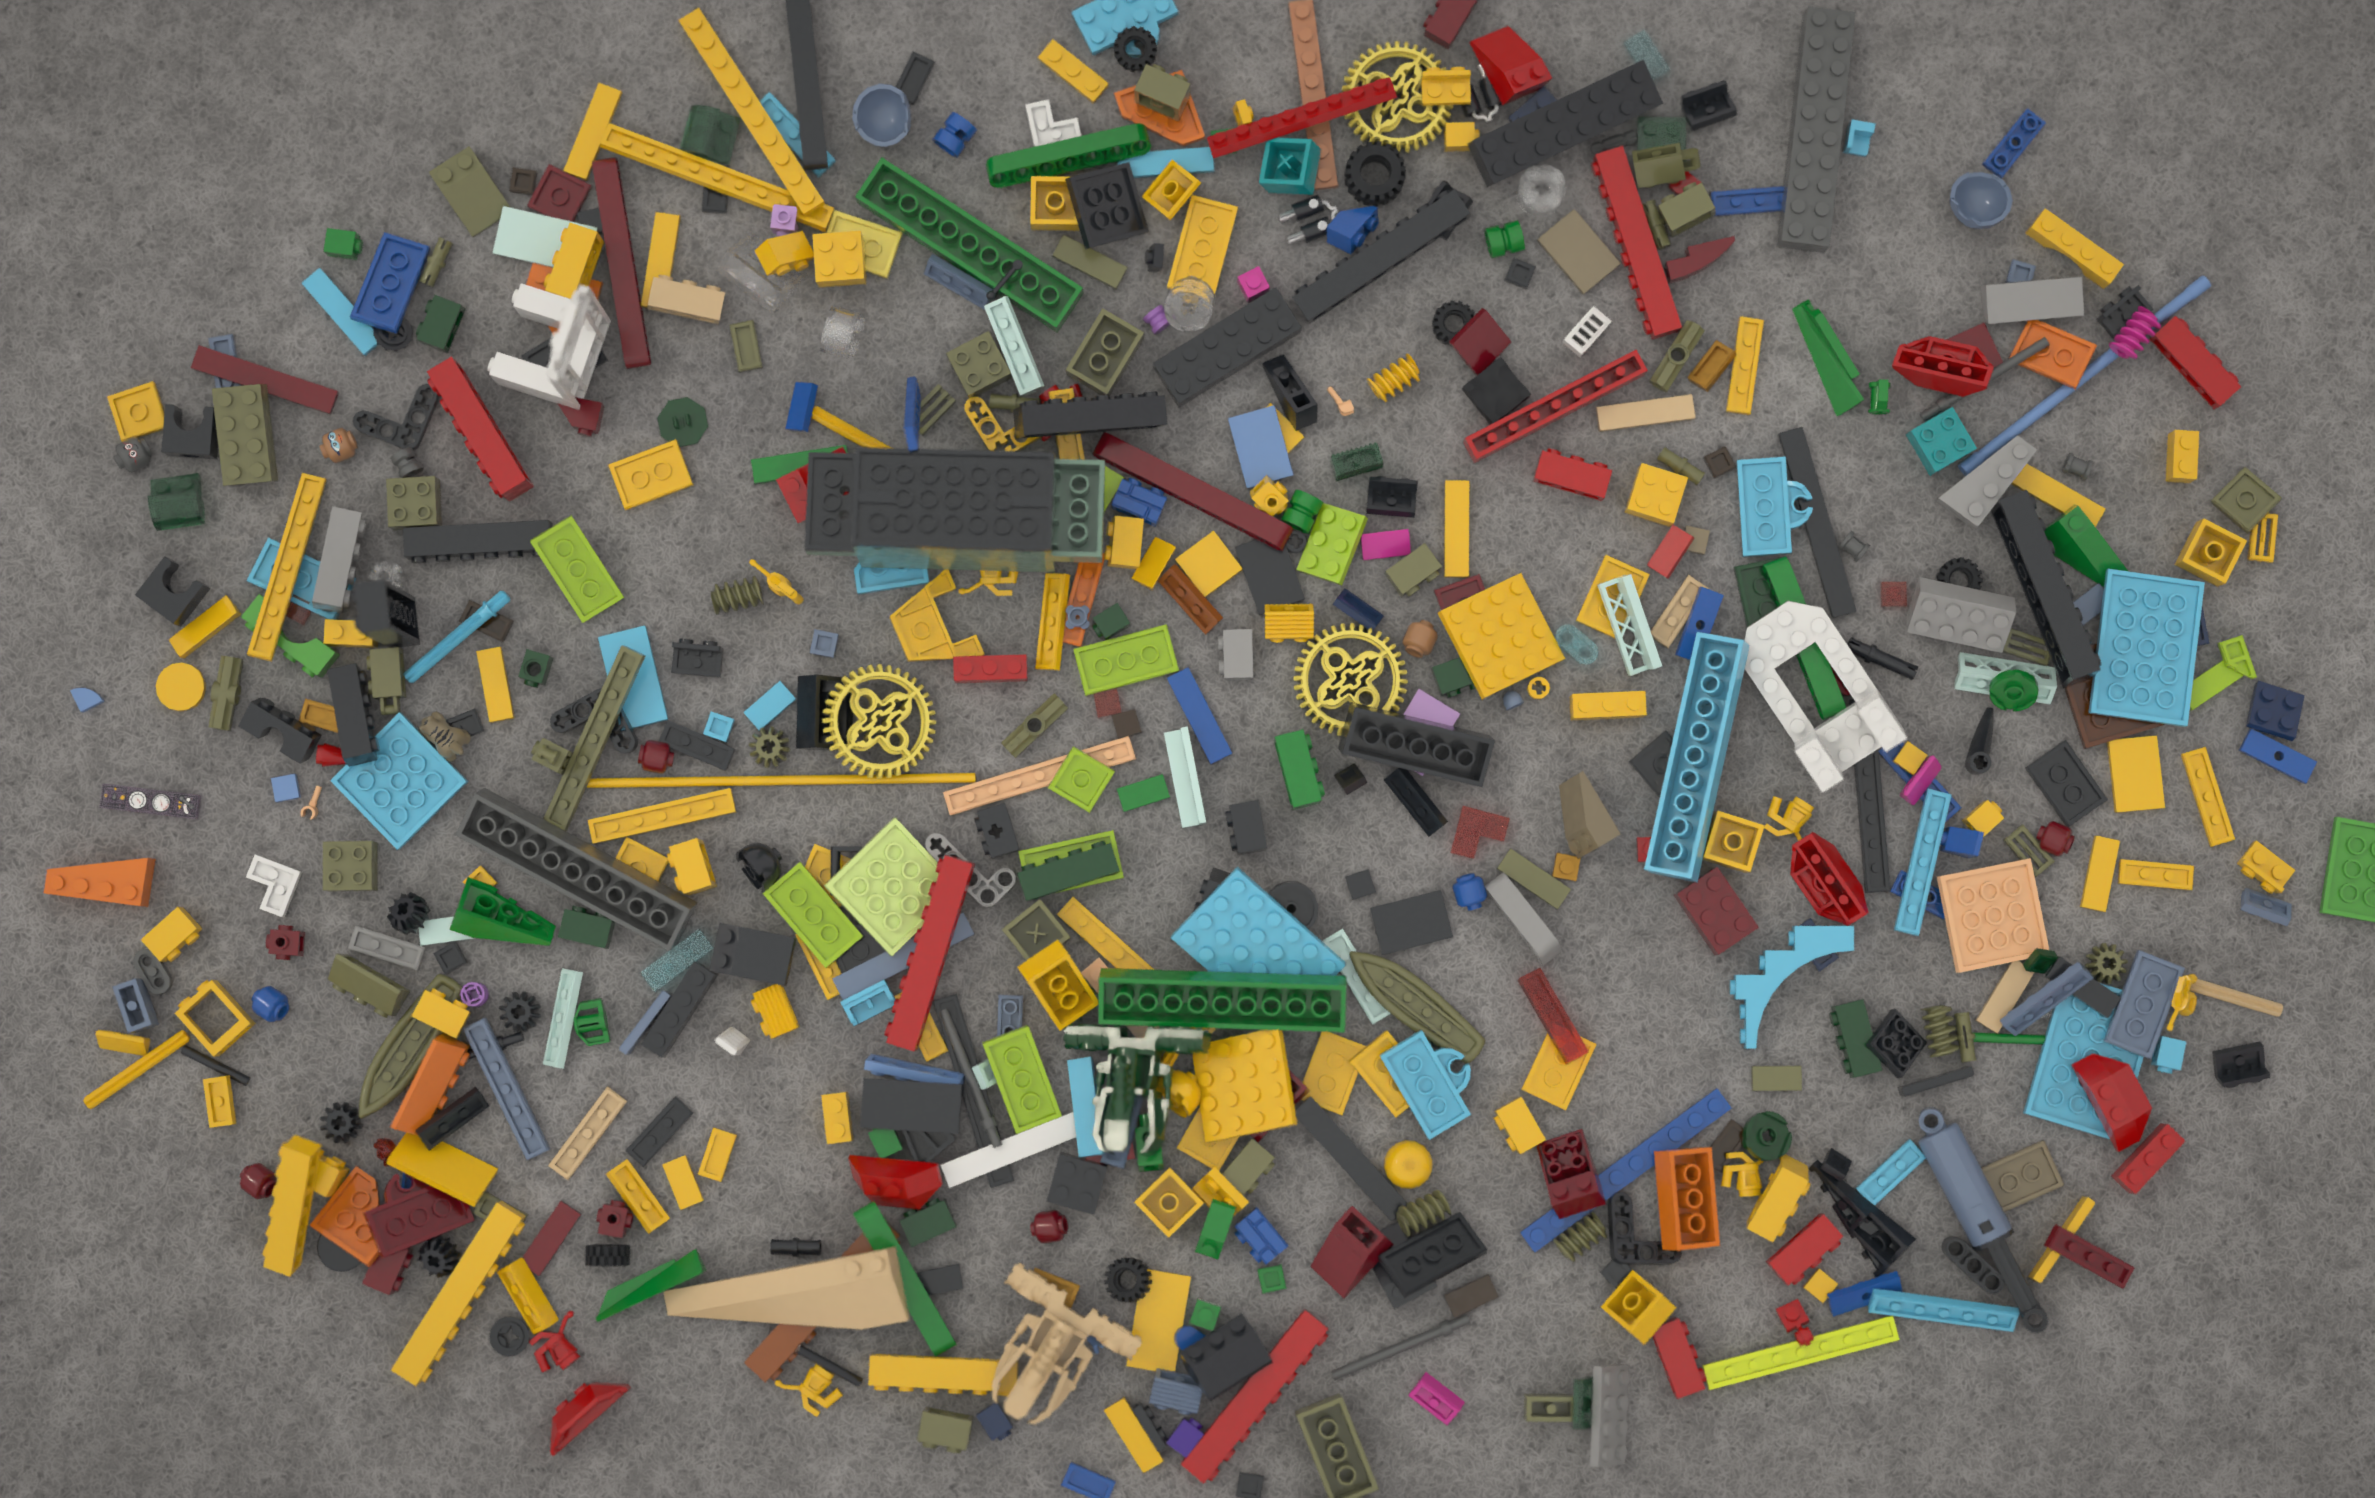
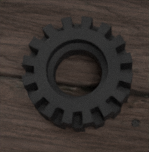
(1129, 35)
(1443, 312)
(1964, 566)
(607, 1255)
(1142, 1279)

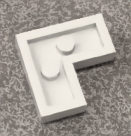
(1043, 127)
(280, 881)

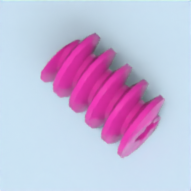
(2135, 333)

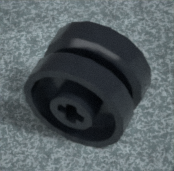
(1299, 895)

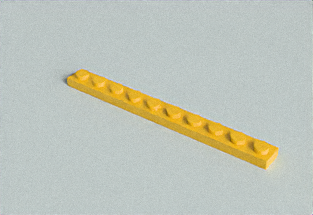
(751, 112)
(707, 174)

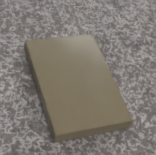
(1578, 251)
(2023, 1175)

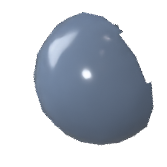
(882, 115)
(1980, 200)

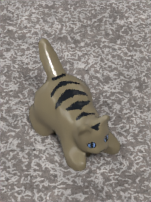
(446, 738)

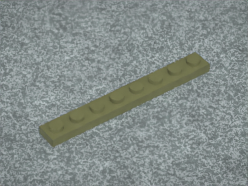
(594, 737)

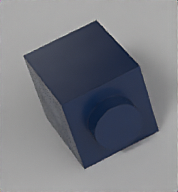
(995, 1421)

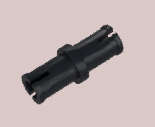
(796, 1247)

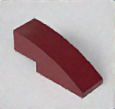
(1697, 259)

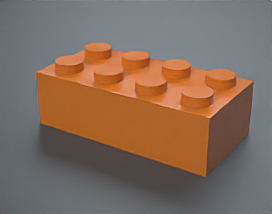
(1686, 1198)

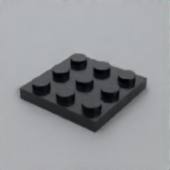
(1107, 205)

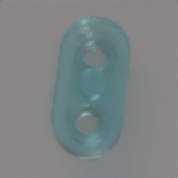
(1576, 644)

